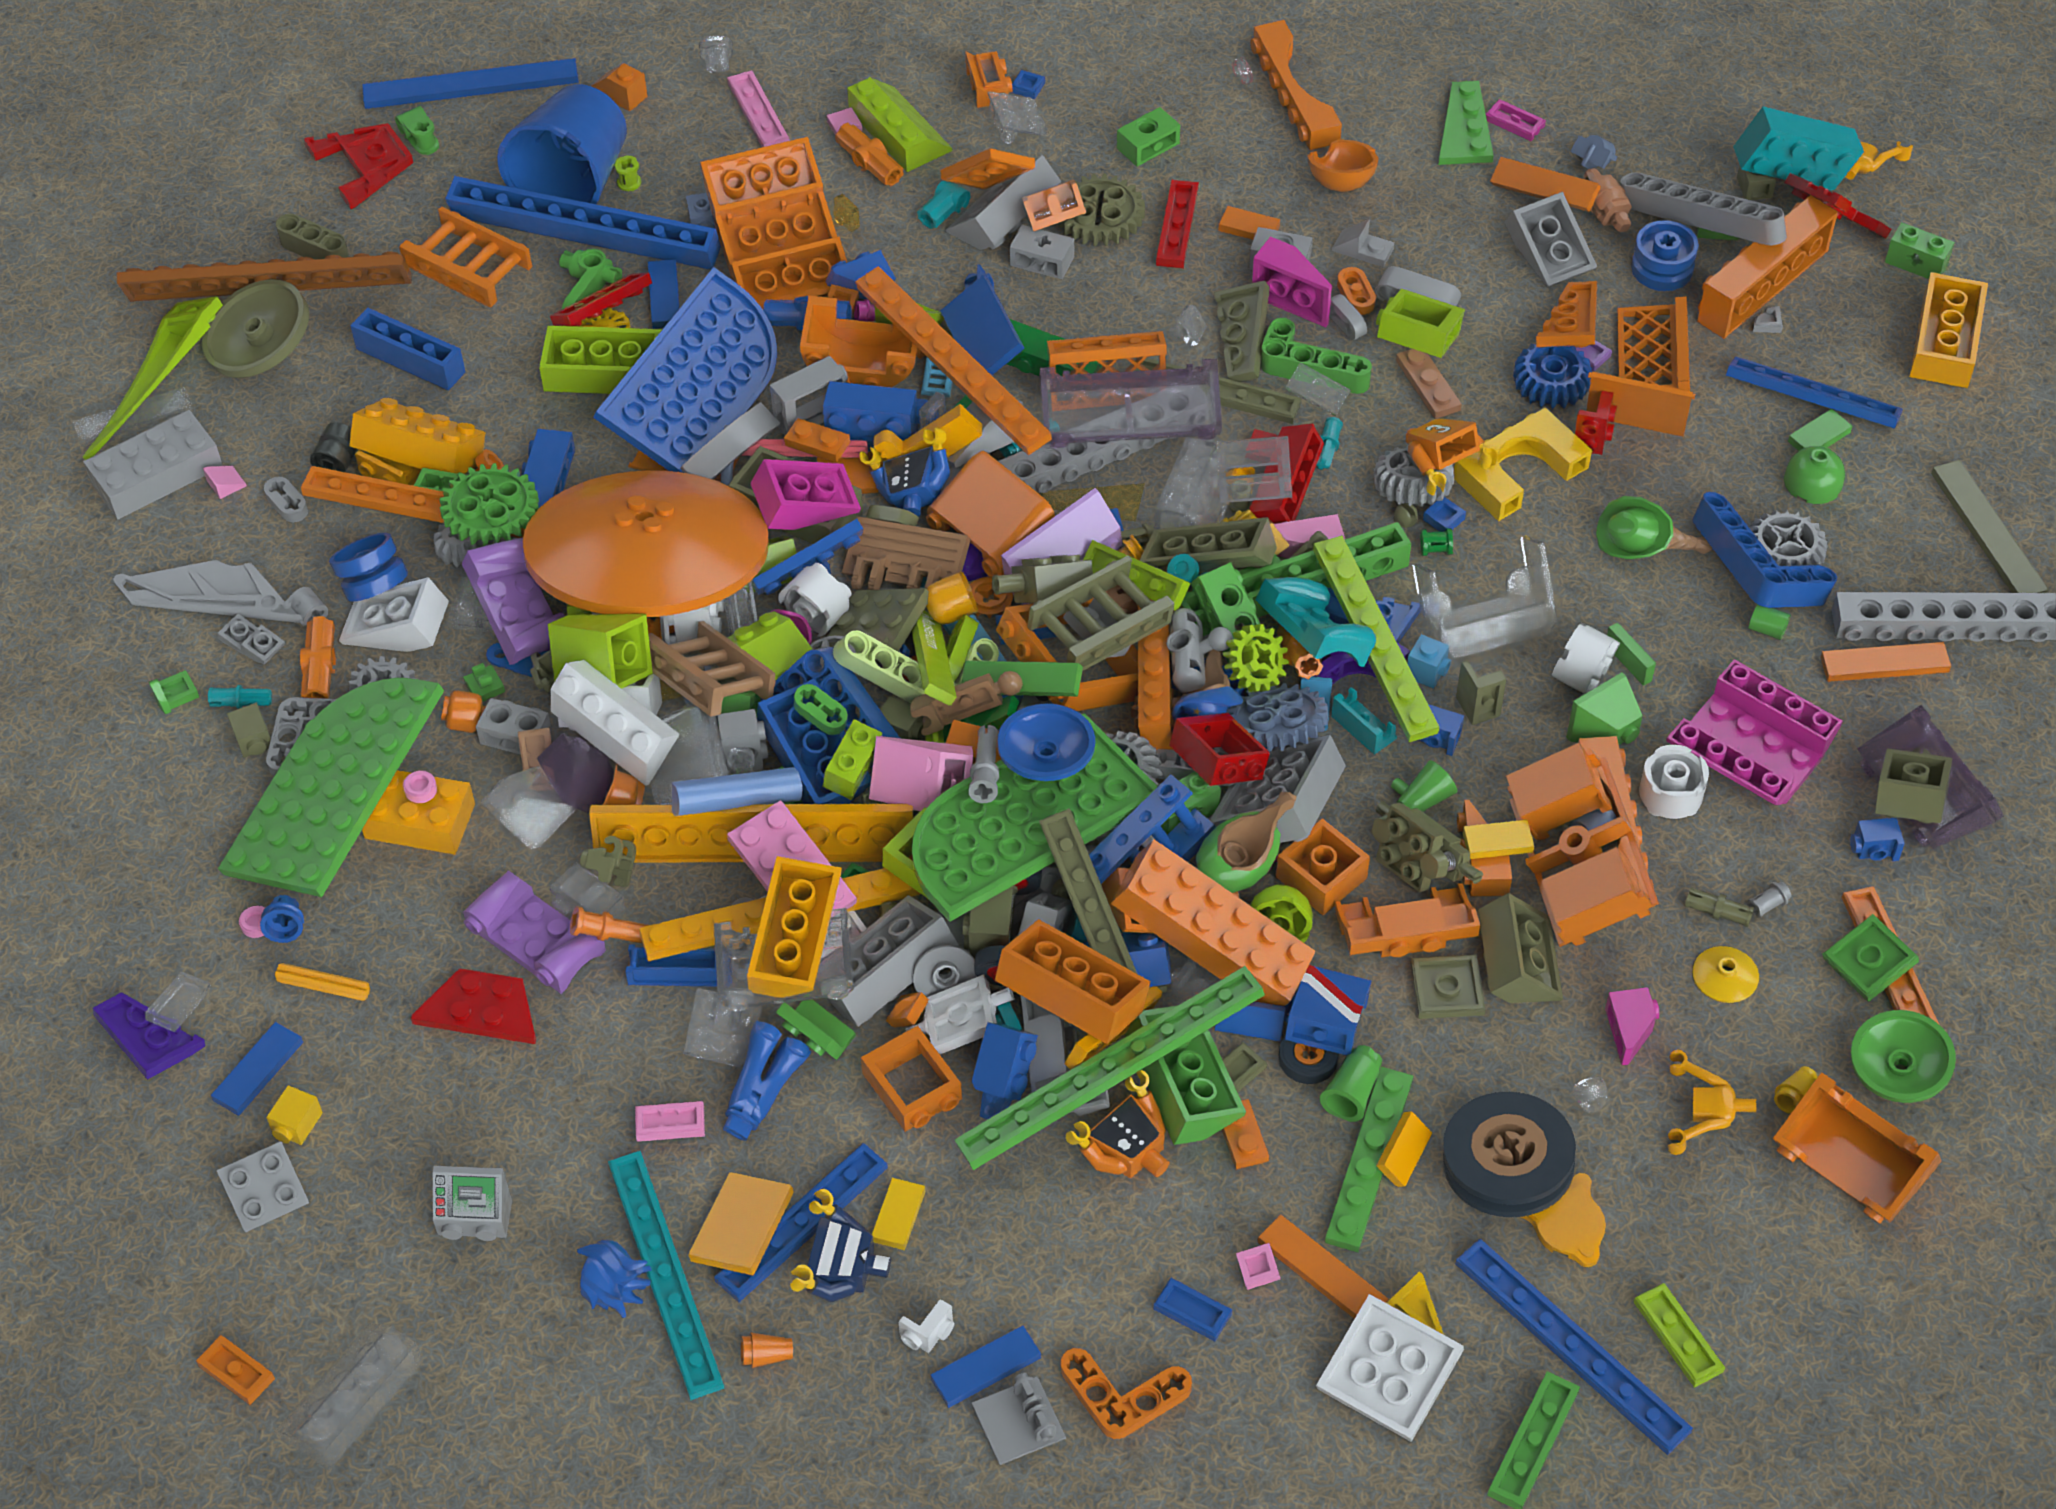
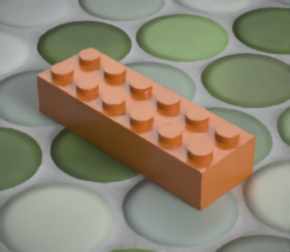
(1764, 269)
(1211, 923)

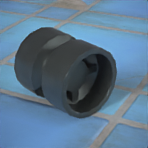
(333, 448)

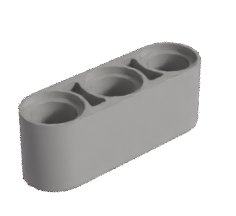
(1397, 278)

